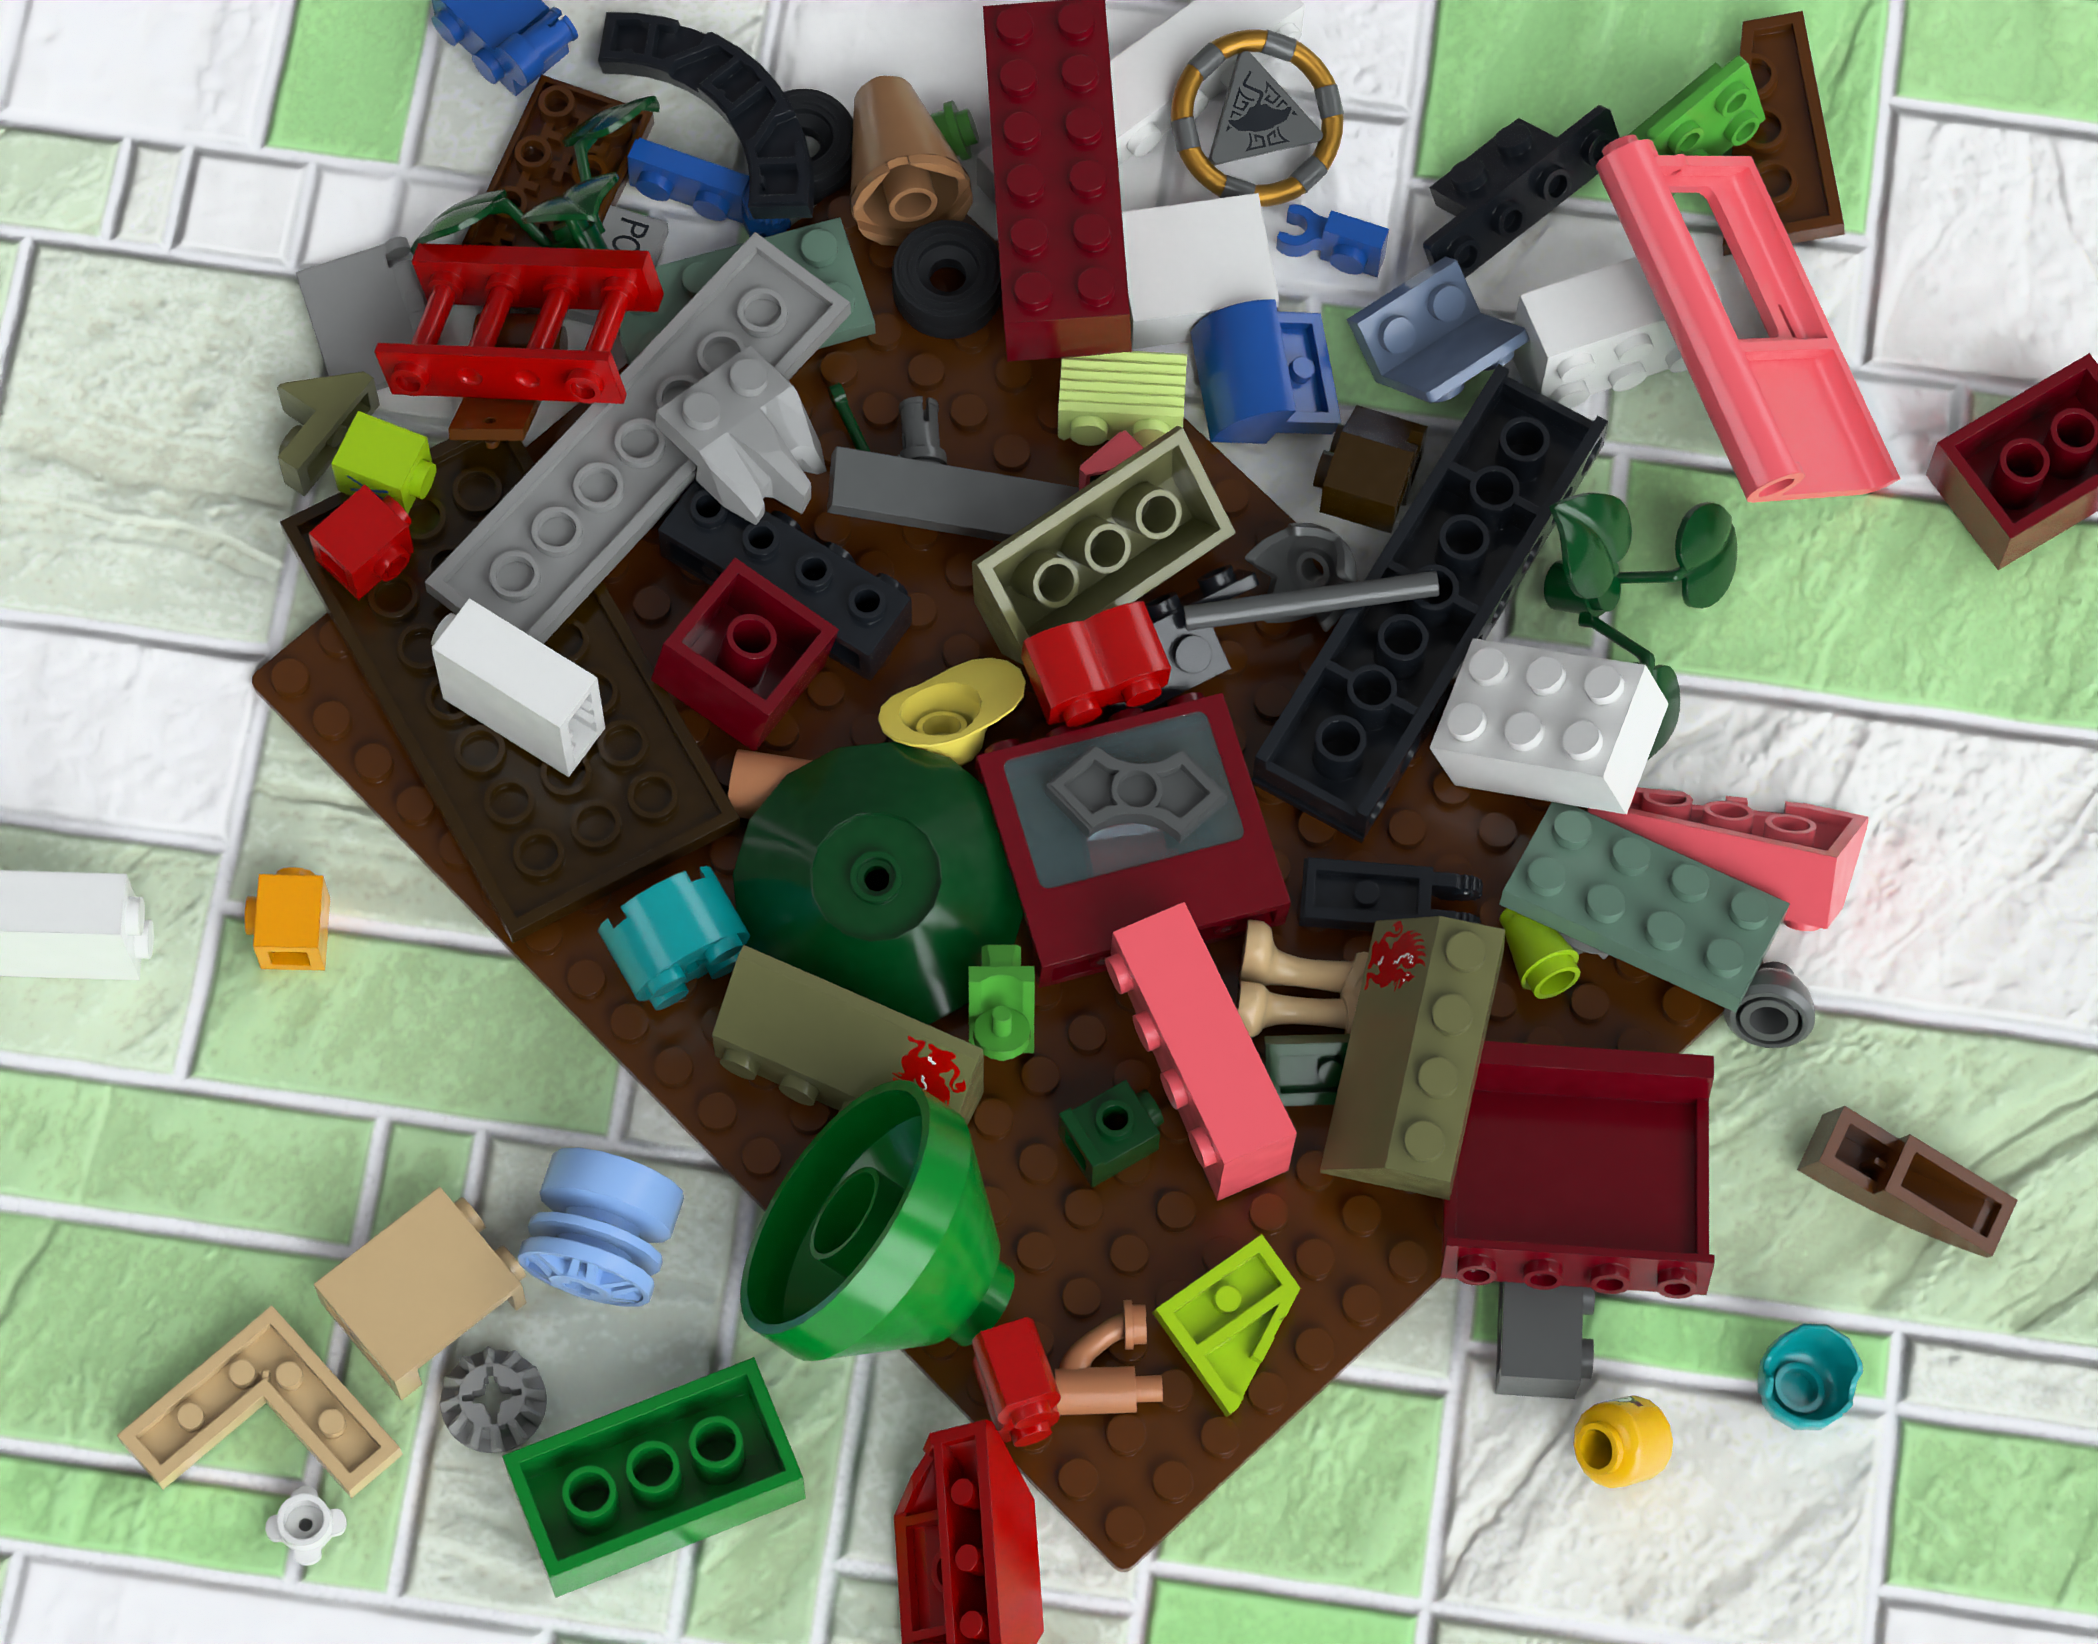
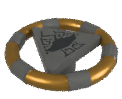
(1257, 116)

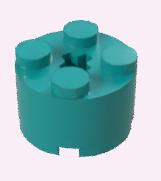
(674, 936)

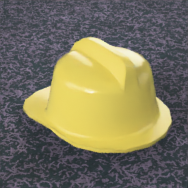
(954, 708)

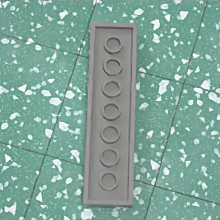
(613, 466)

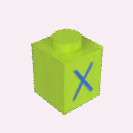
(385, 460)

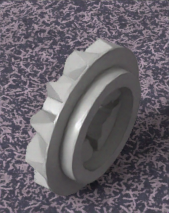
(517, 1417)

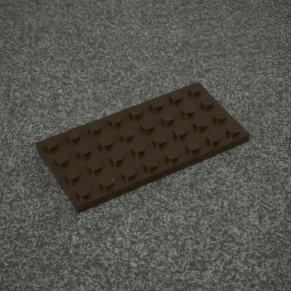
(523, 827)

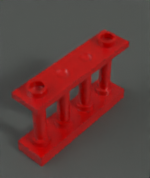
(529, 279)

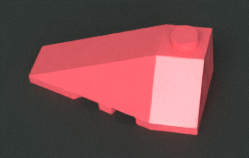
(1792, 855)

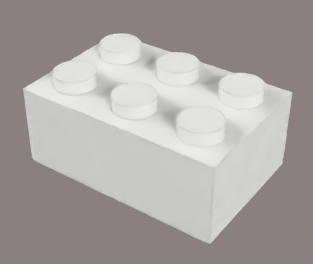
(1594, 334)
(1549, 725)

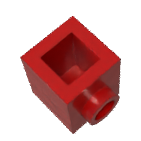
(364, 541)

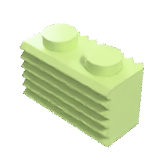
(1121, 393)

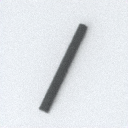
(1311, 600)

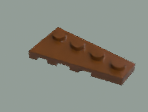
(1792, 140)

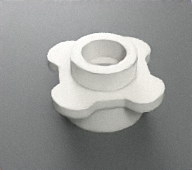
(302, 1506)

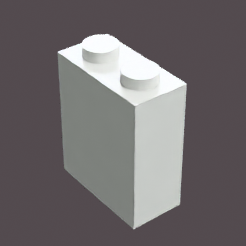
(1192, 263)
(517, 686)
(72, 926)

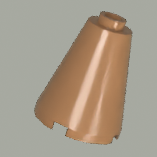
(901, 164)

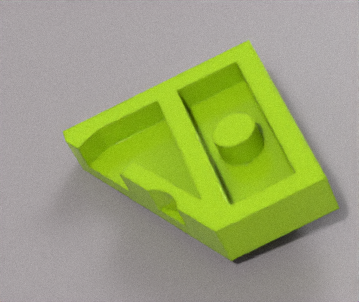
(1230, 1319)

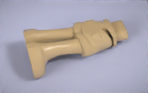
(1266, 965)

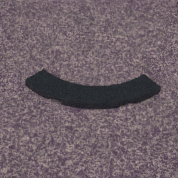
(735, 88)

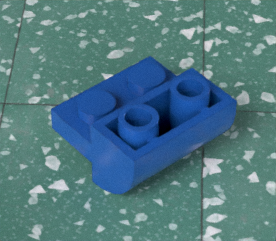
(1264, 373)

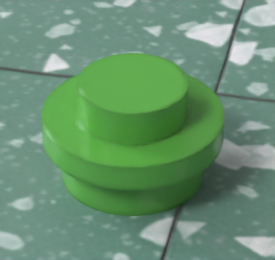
(957, 129)

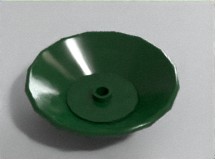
(890, 812)

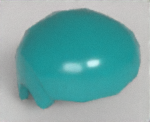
(1809, 1376)

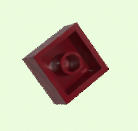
(744, 654)

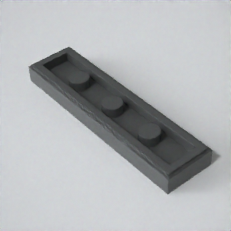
(937, 495)

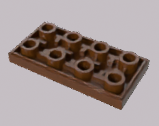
(541, 166)

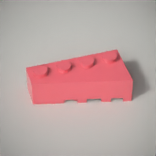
(1202, 1051)

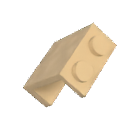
(419, 1287)

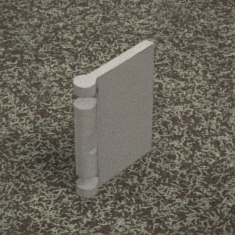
(362, 304)

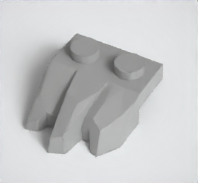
(746, 436)

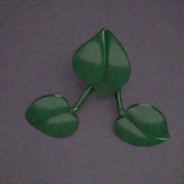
(574, 206)
(1587, 580)

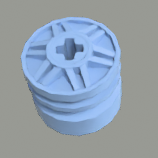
(601, 1227)

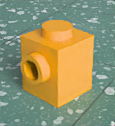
(289, 920)

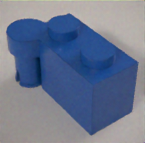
(506, 37)

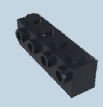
(864, 607)

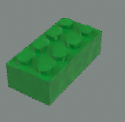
(655, 1477)

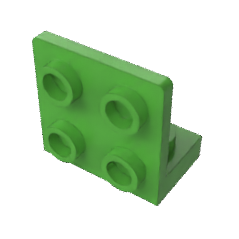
(1708, 114)

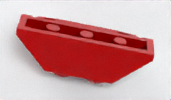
(968, 1544)

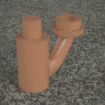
(1106, 1389)

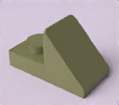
(326, 411)

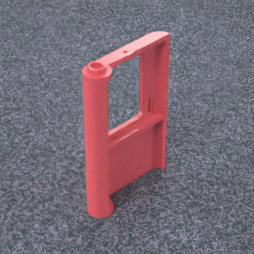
(1778, 401)

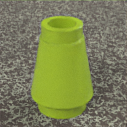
(1540, 955)

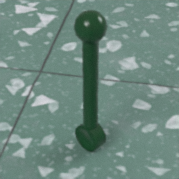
(840, 403)

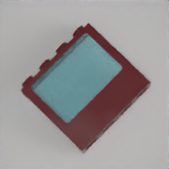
(1089, 887)

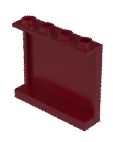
(1584, 1172)

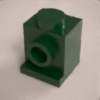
(1104, 1151)

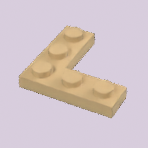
(255, 1368)

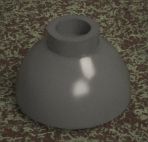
(1774, 1009)

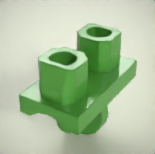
(1002, 1003)

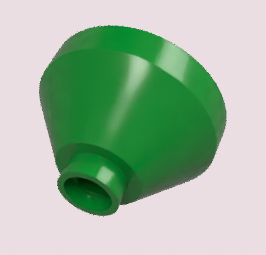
(878, 1236)

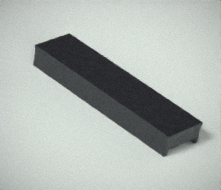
(1397, 662)

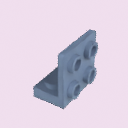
(1432, 335)

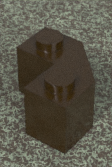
(1370, 468)

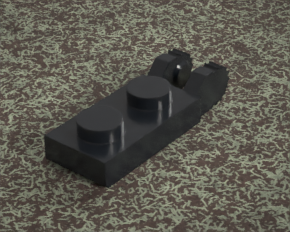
(1360, 893)

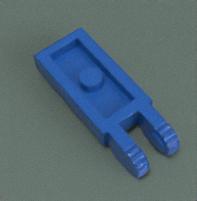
(705, 186)

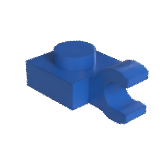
(1343, 240)

